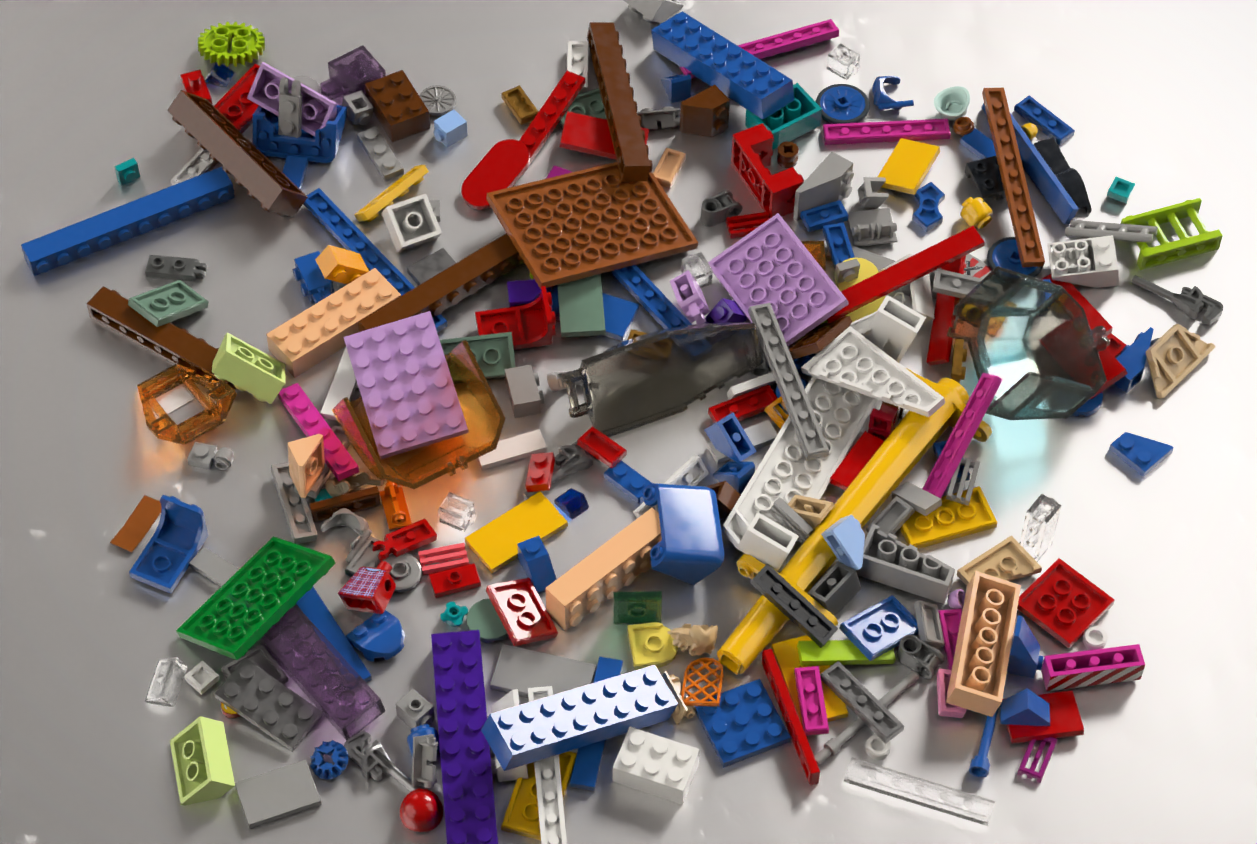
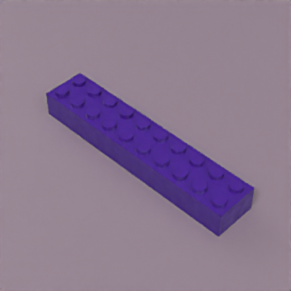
(463, 747)

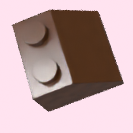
(705, 113)

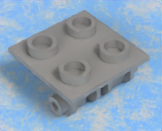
(872, 227)

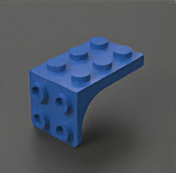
(172, 546)

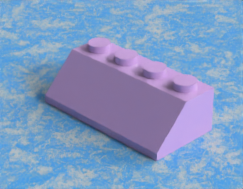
(315, 107)

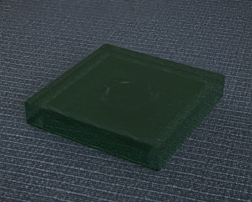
(637, 607)

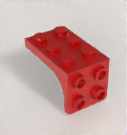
(530, 324)

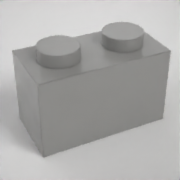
(523, 391)

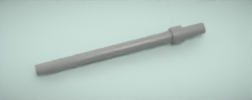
(834, 745)

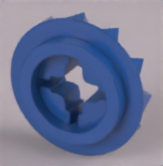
(329, 771)

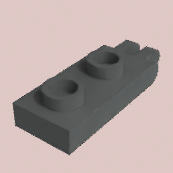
(175, 268)

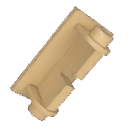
(676, 688)

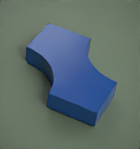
(928, 214)

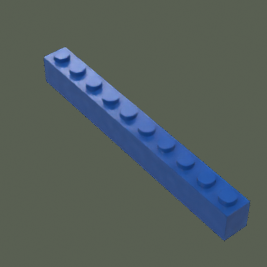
(127, 221)

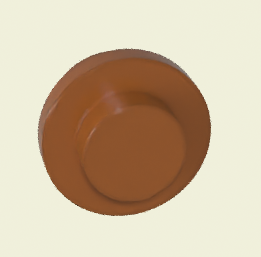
(963, 126)

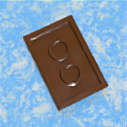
(819, 337)

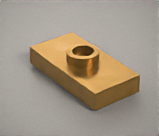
(519, 104)

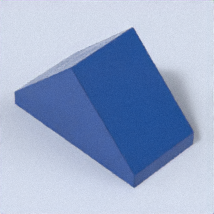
(677, 87)
(735, 474)
(1025, 709)

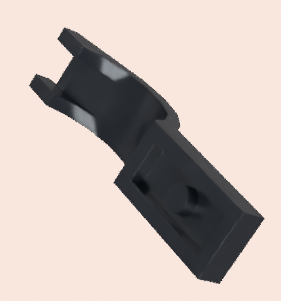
(1068, 177)

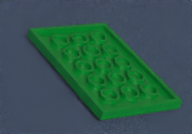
(255, 597)

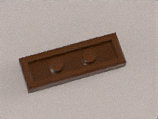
(353, 501)

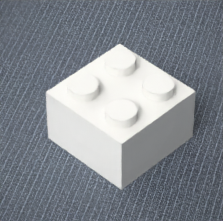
(411, 223)

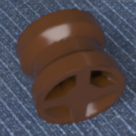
(787, 154)

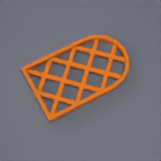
(703, 702)

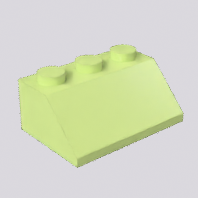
(249, 369)
(202, 761)

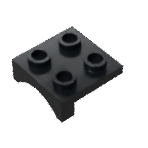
(986, 177)

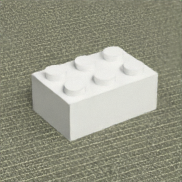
(656, 765)

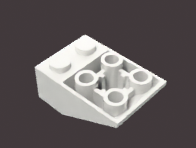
(1085, 262)

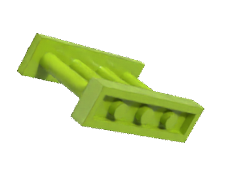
(1179, 249)

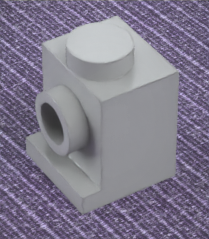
(359, 112)

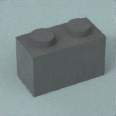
(836, 588)

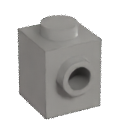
(415, 709)

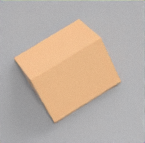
(306, 462)

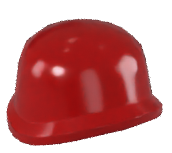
(421, 810)

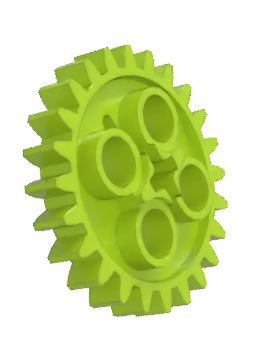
(216, 44)

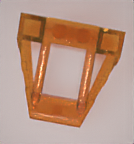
(215, 410)

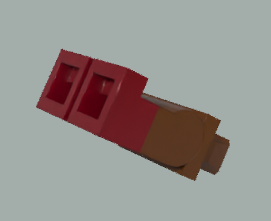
(885, 420)

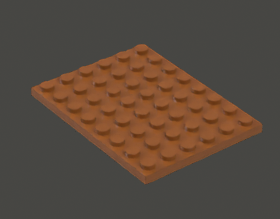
(589, 223)

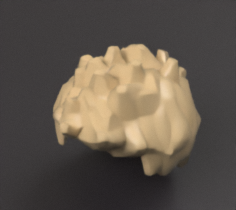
(695, 639)

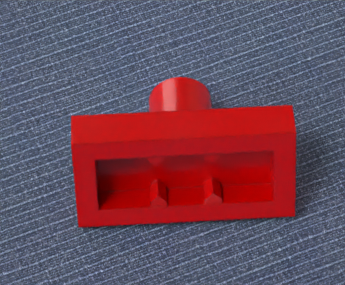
(195, 84)

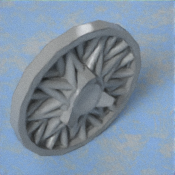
(405, 571)

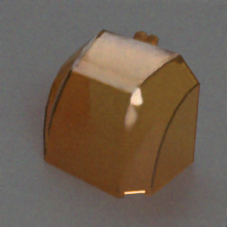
(429, 462)

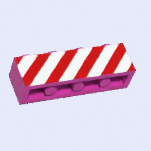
(1092, 667)

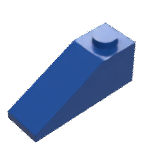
(1024, 651)

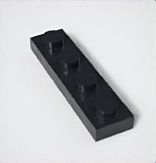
(794, 605)

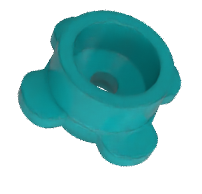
(454, 620)

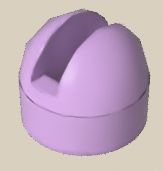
(956, 599)

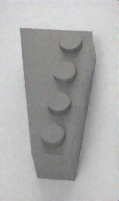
(904, 567)

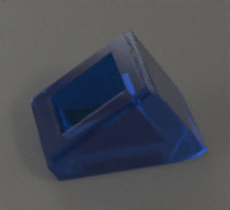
(219, 75)
(572, 503)

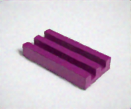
(1031, 773)

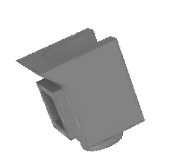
(868, 192)

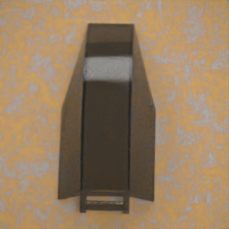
(660, 373)

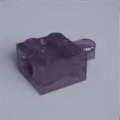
(351, 73)

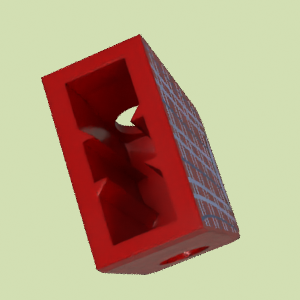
(369, 589)

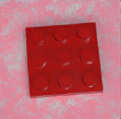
(1064, 603)

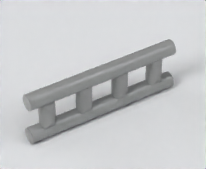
(1119, 231)

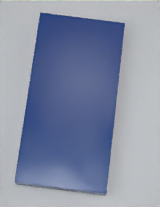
(617, 314)

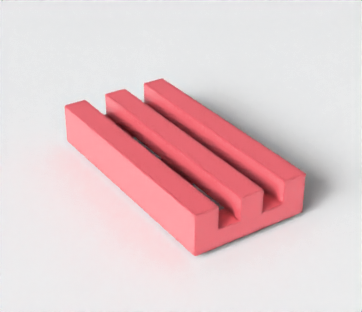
(442, 556)

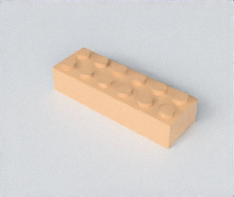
(321, 328)
(603, 572)
(983, 644)

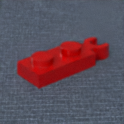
(405, 539)

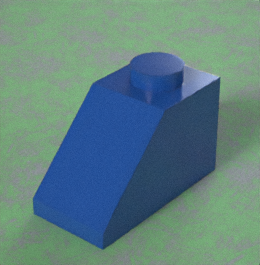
(730, 438)
(536, 563)

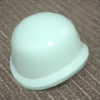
(952, 102)

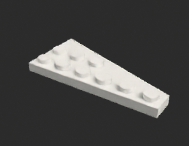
(866, 369)

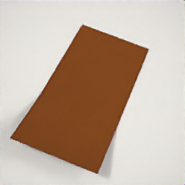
(138, 524)

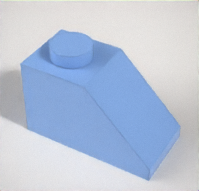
(846, 541)

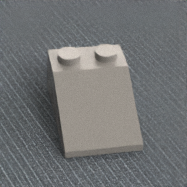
(825, 185)

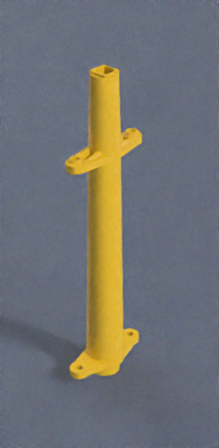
(862, 500)

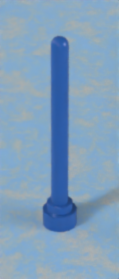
(980, 764)

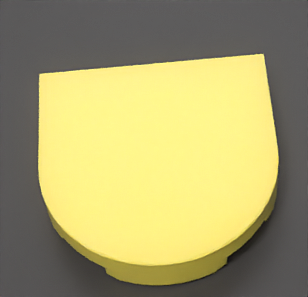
(651, 645)

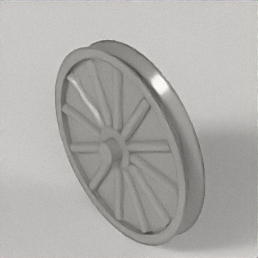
(438, 100)

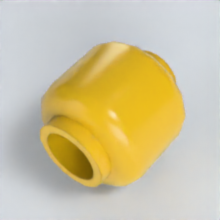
(976, 212)

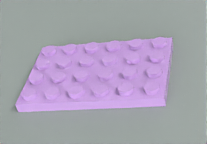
(778, 270)
(405, 385)

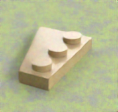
(1004, 561)

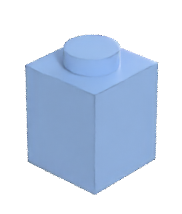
(450, 128)

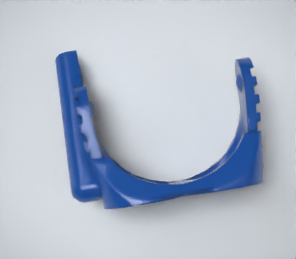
(882, 100)

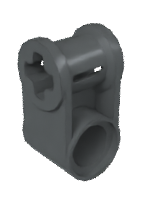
(718, 208)
(921, 657)

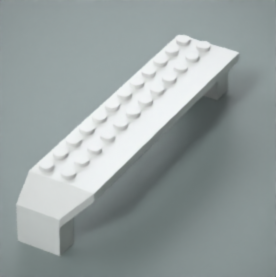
(785, 467)

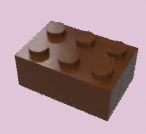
(397, 106)

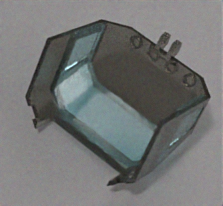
(1033, 341)

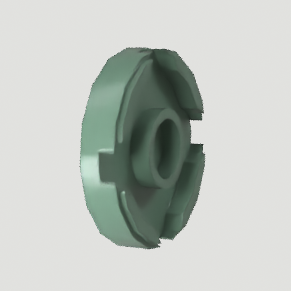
(484, 618)

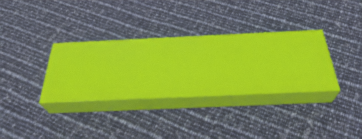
(838, 650)

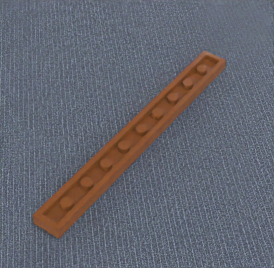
(1013, 178)

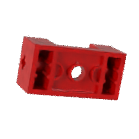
(750, 158)

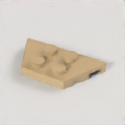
(1175, 357)

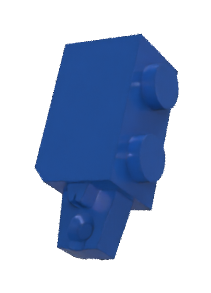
(311, 278)

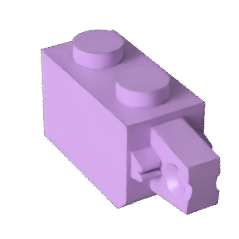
(690, 297)

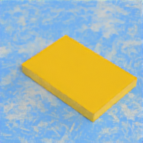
(908, 165)

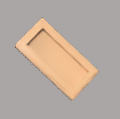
(669, 167)

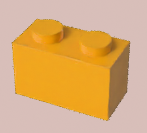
(341, 264)

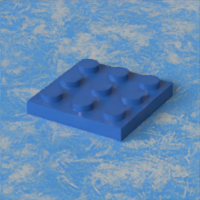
(743, 723)

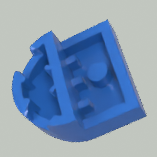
(378, 636)

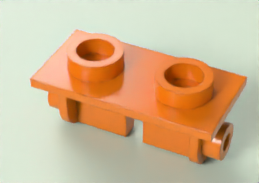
(395, 506)

